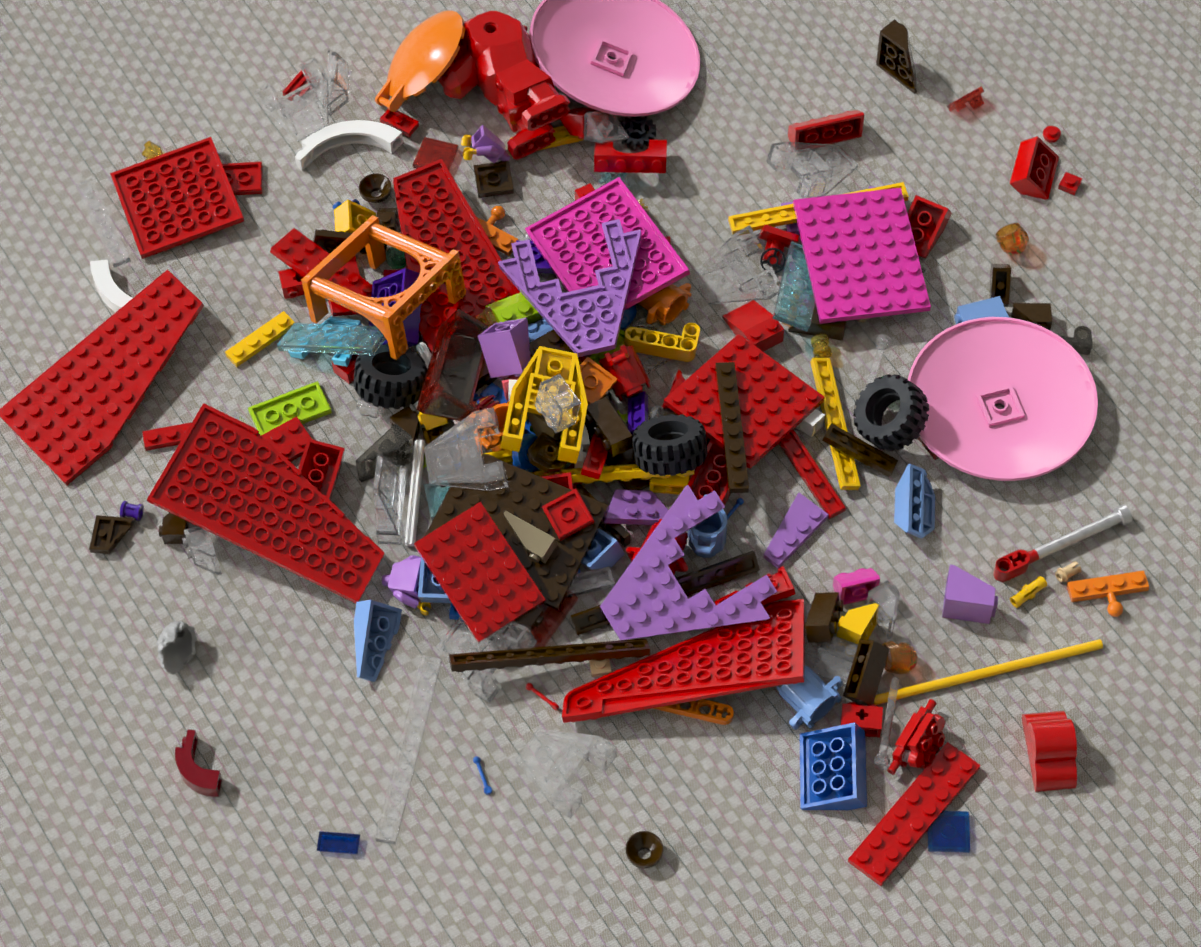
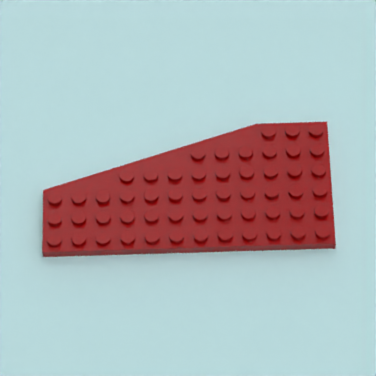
(439, 216)
(92, 391)
(257, 499)

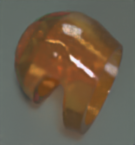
(1012, 238)
(903, 658)

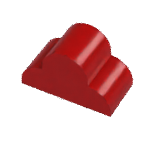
(1051, 750)

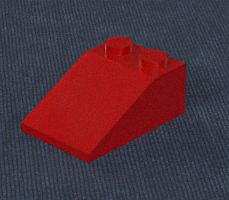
(927, 223)
(755, 325)

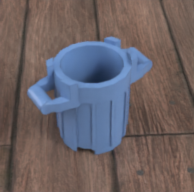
(709, 536)
(810, 698)

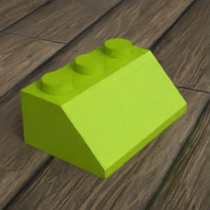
(514, 308)

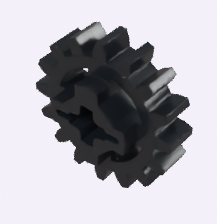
(637, 131)

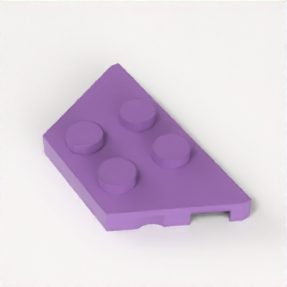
(635, 508)

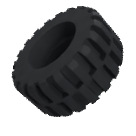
(388, 380)
(904, 426)
(669, 445)

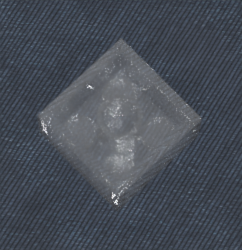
(557, 403)

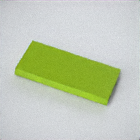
(305, 403)

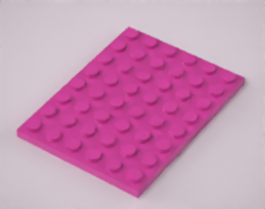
(576, 243)
(861, 255)

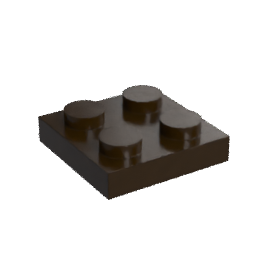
(493, 179)

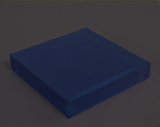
(950, 832)

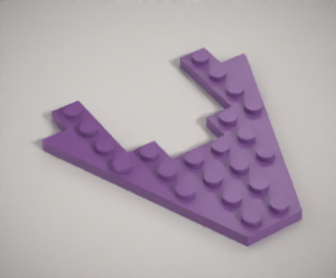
(584, 317)
(650, 599)

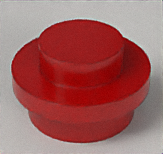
(1051, 134)

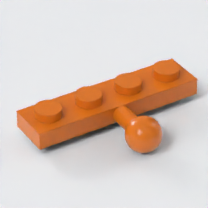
(498, 238)
(1108, 587)

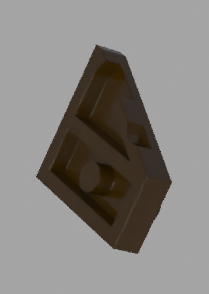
(108, 533)

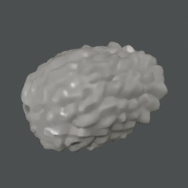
(176, 646)

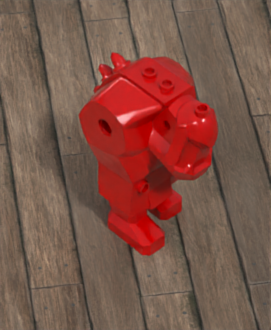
(502, 63)

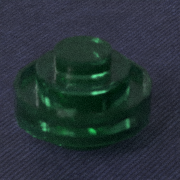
(395, 258)

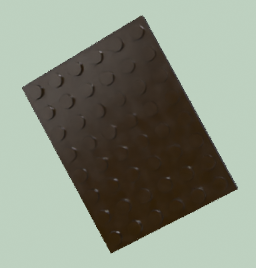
(525, 500)

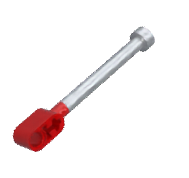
(1019, 560)

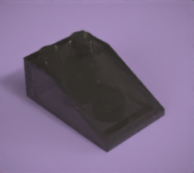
(394, 444)

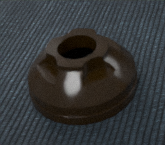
(372, 183)
(640, 841)

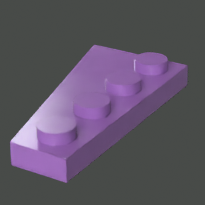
(797, 526)

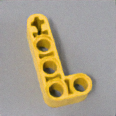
(665, 344)

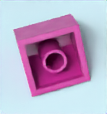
(855, 585)

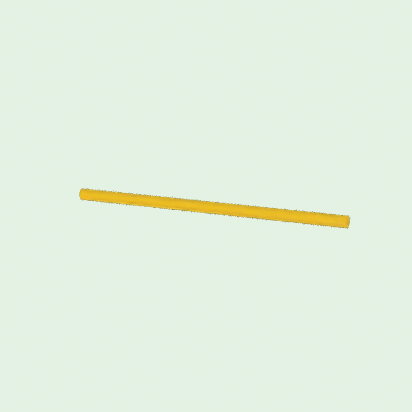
(991, 671)

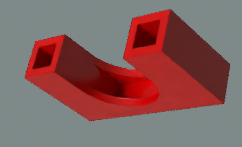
(649, 161)

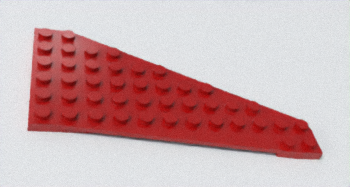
(702, 667)

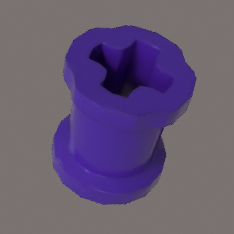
(131, 510)

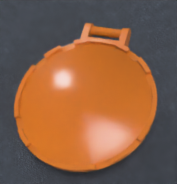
(422, 58)

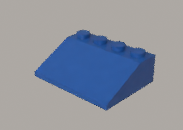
(833, 768)

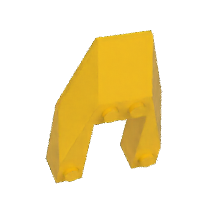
(542, 366)

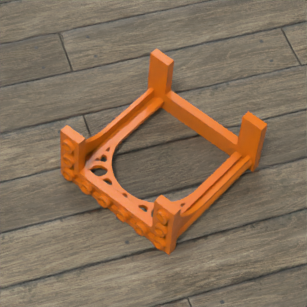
(387, 319)

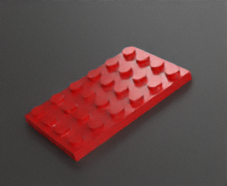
(479, 572)

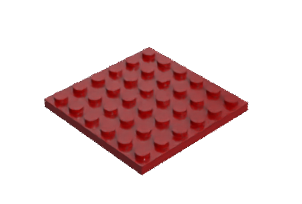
(176, 197)
(769, 398)

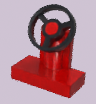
(775, 244)

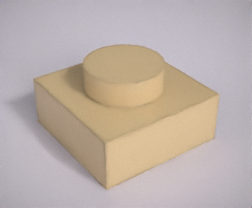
(600, 668)

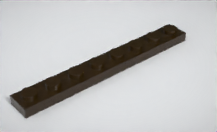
(732, 428)

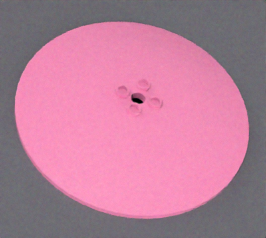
(650, 46)
(1012, 363)

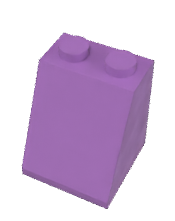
(506, 348)
(968, 597)

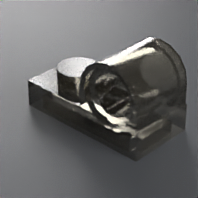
(1084, 345)

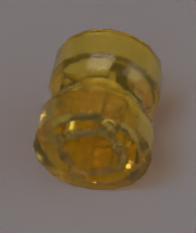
(821, 346)

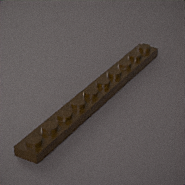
(690, 583)
(548, 655)

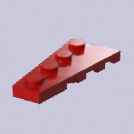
(781, 583)

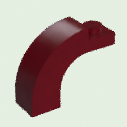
(200, 780)

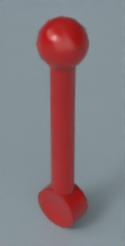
(529, 686)

